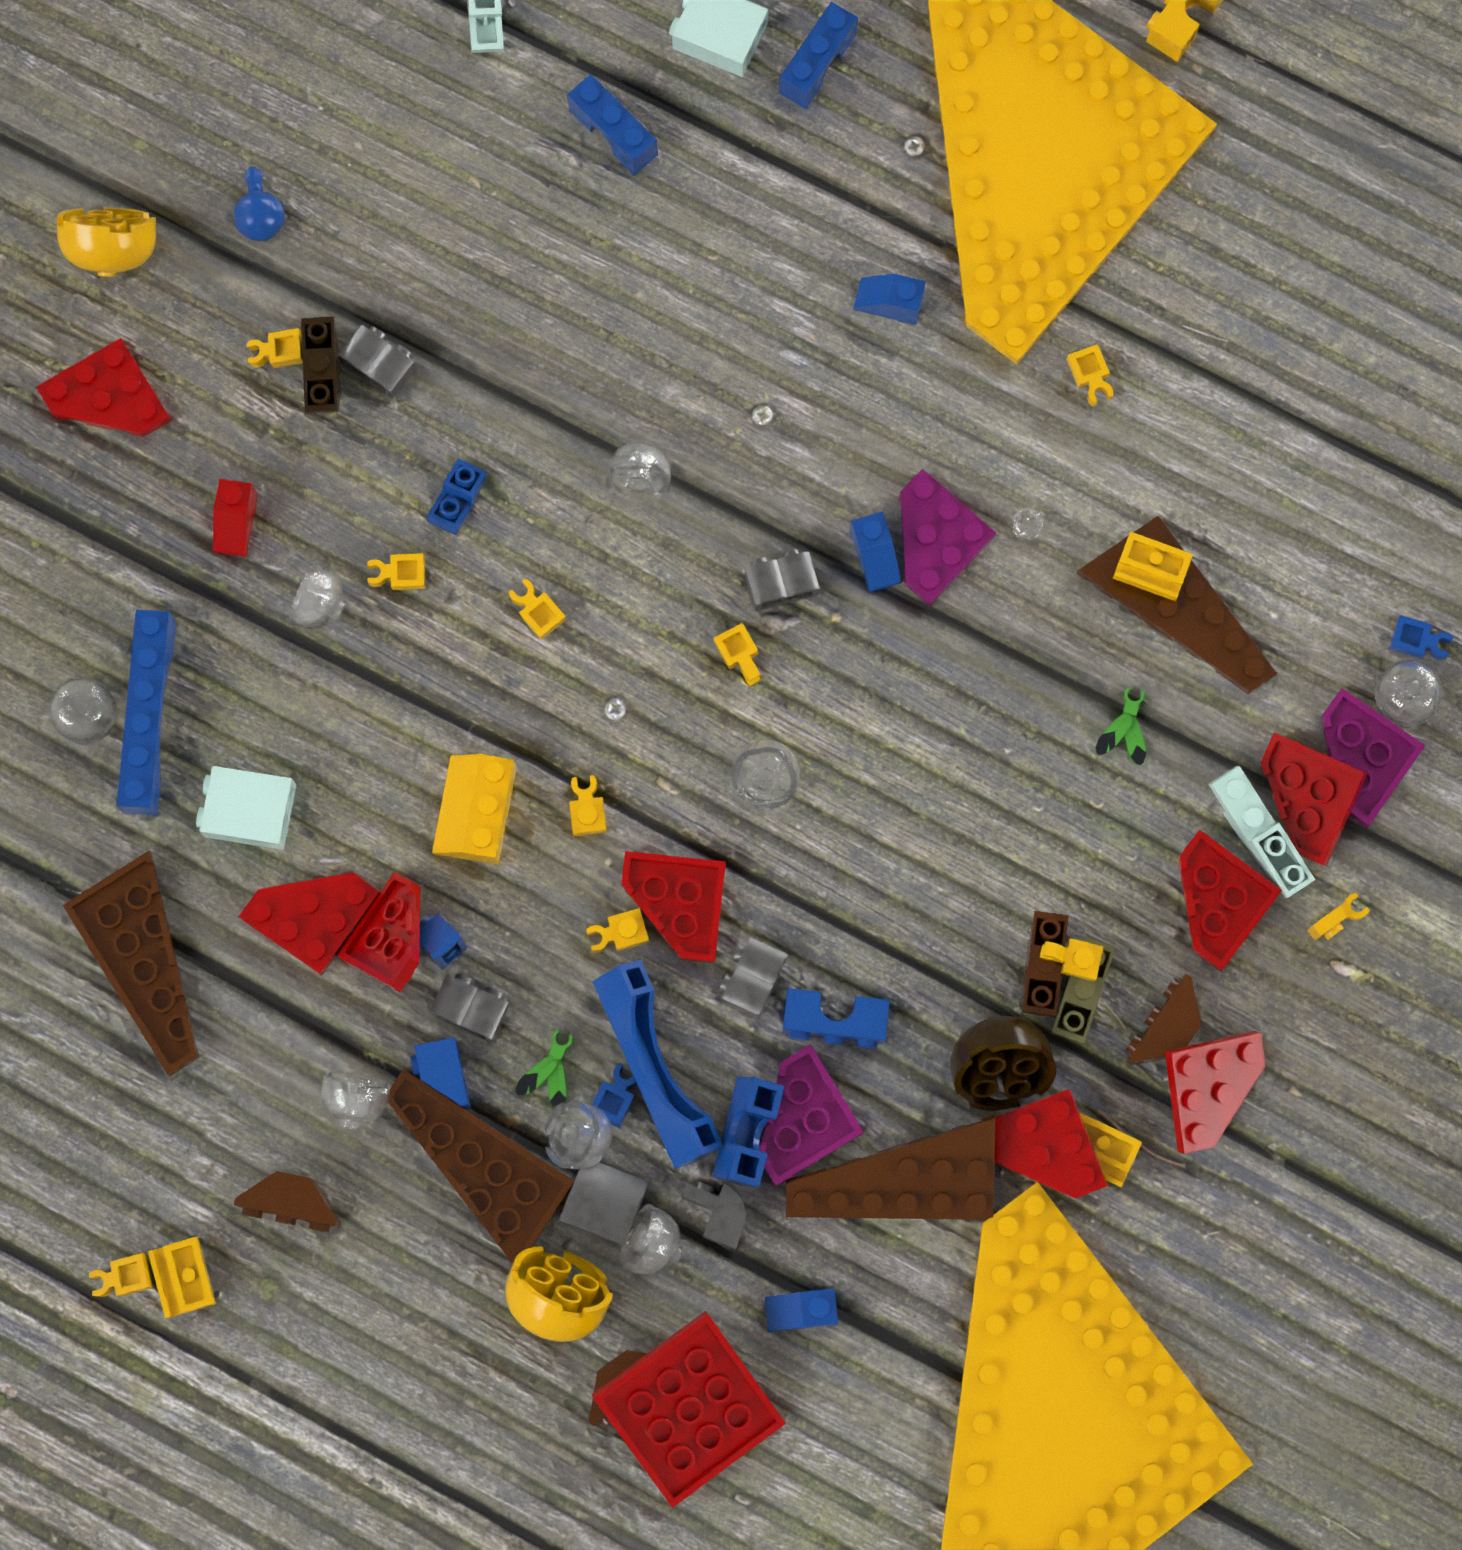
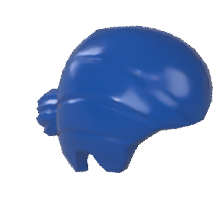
(258, 213)

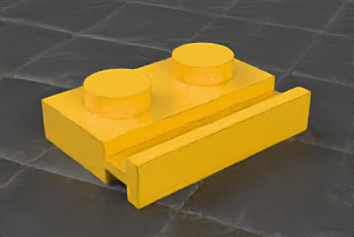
(1152, 566)
(1113, 1148)
(181, 1277)

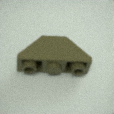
(1081, 999)

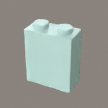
(720, 32)
(246, 807)

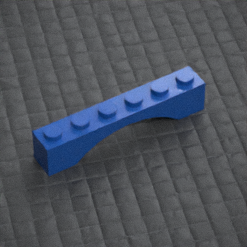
(142, 729)
(628, 1002)

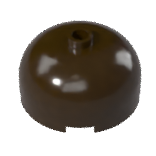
(1004, 1047)

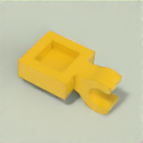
(738, 649)
(1331, 923)
(1078, 958)

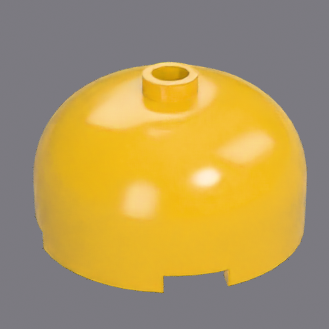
(103, 243)
(548, 1306)

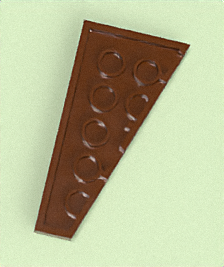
(1194, 620)
(133, 945)
(494, 1176)
(918, 1179)

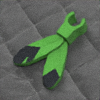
(1127, 727)
(550, 1069)

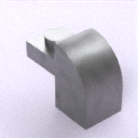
(727, 1216)

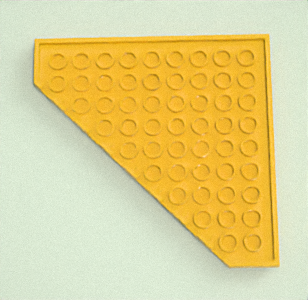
(1046, 156)
(1071, 1404)

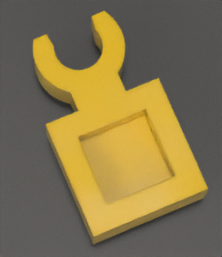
(282, 349)
(1090, 369)
(404, 572)
(540, 612)
(587, 812)
(625, 931)
(126, 1276)

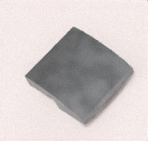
(604, 1202)

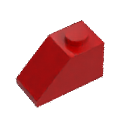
(233, 517)

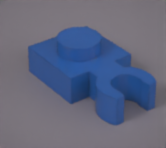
(1414, 637)
(614, 1098)

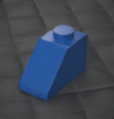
(891, 297)
(875, 551)
(440, 940)
(442, 1069)
(801, 1310)

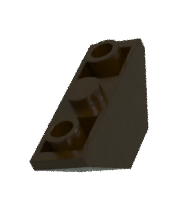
(320, 365)

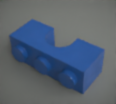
(825, 42)
(601, 110)
(805, 1018)
(750, 1108)

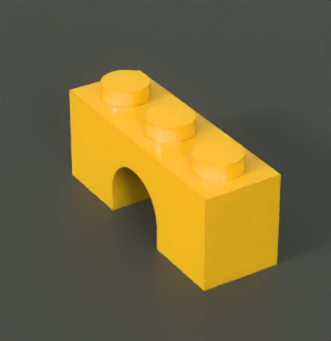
(1173, 29)

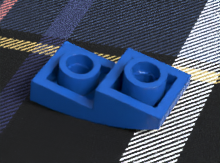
(457, 496)

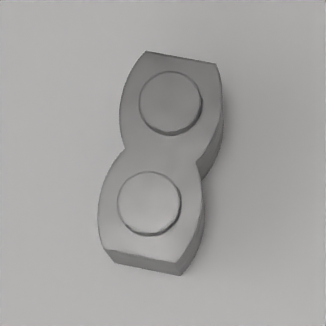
(377, 361)
(781, 580)
(753, 977)
(470, 1007)

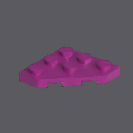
(937, 536)
(1372, 744)
(810, 1118)

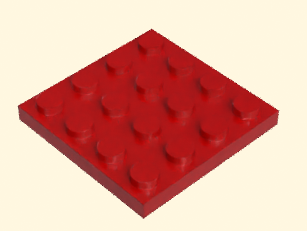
(688, 1409)

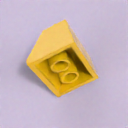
(475, 807)

